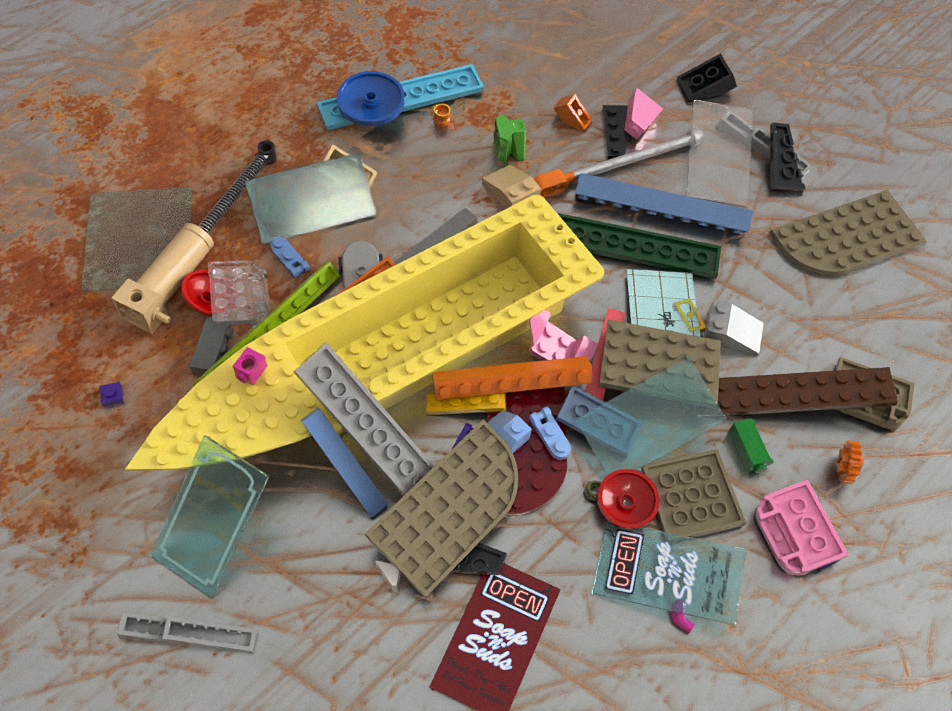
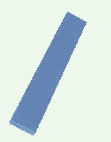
(344, 462)

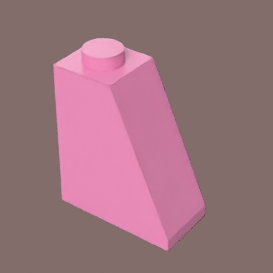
(640, 113)

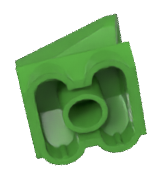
(509, 138)

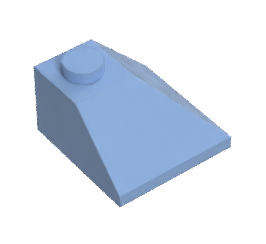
(511, 429)

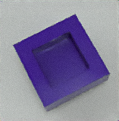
(111, 394)

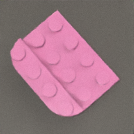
(798, 529)

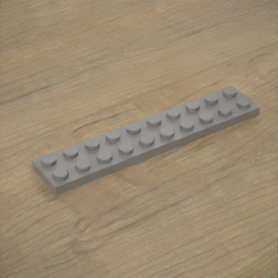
(363, 418)

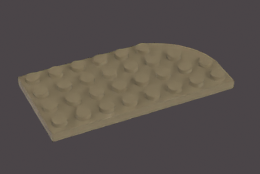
(849, 236)
(449, 509)

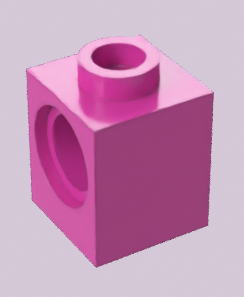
(246, 359)

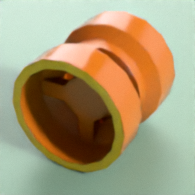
(441, 115)

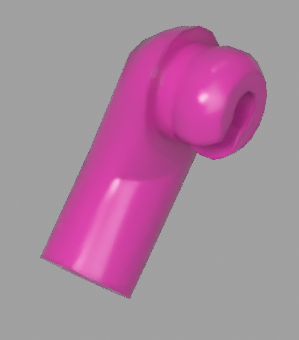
(680, 620)

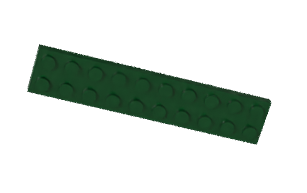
(646, 246)

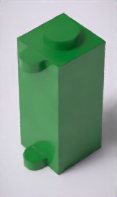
(750, 446)

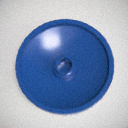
(370, 98)

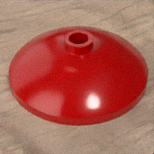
(196, 291)
(630, 487)

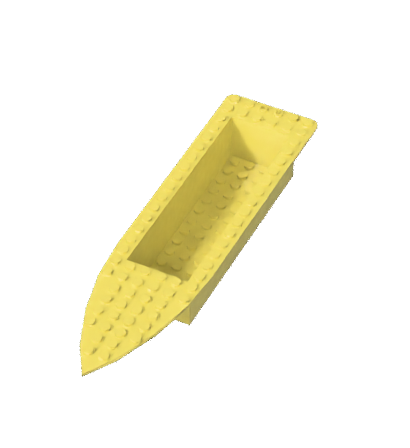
(388, 331)

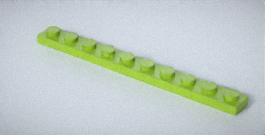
(289, 308)

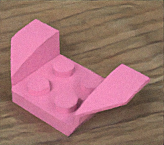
(553, 343)

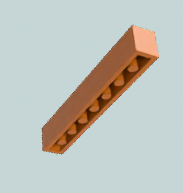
(511, 377)

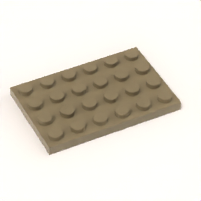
(641, 352)

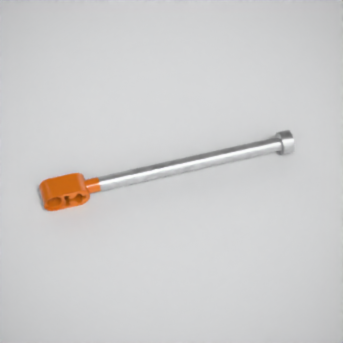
(556, 182)

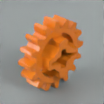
(849, 462)

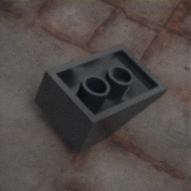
(708, 79)

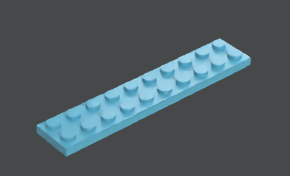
(417, 92)

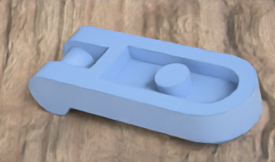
(551, 434)

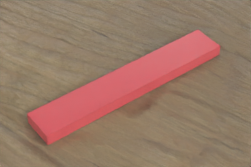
(594, 388)

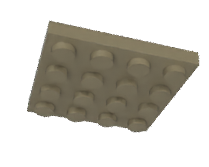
(695, 495)

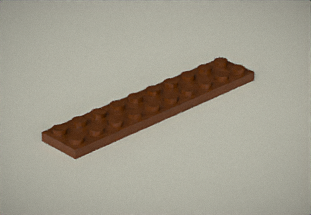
(806, 391)

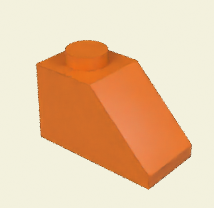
(573, 112)

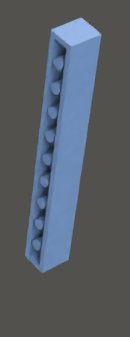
(664, 202)

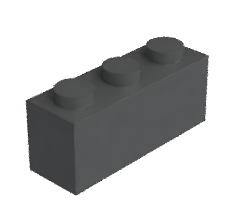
(210, 346)

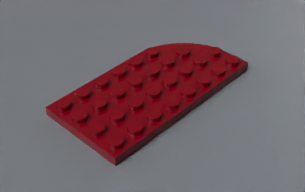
(538, 472)

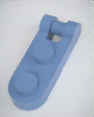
(288, 257)

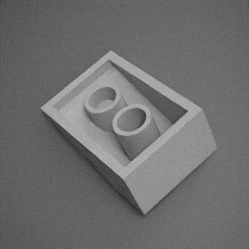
(733, 327)

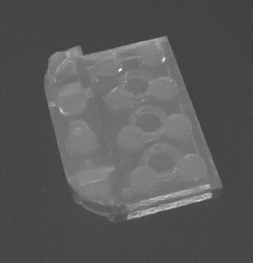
(238, 292)

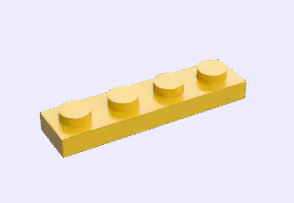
(470, 404)

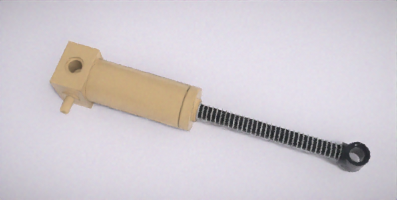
(145, 300)

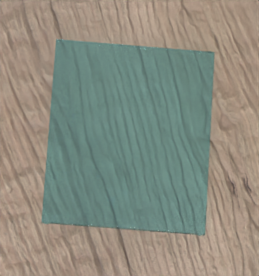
(130, 232)

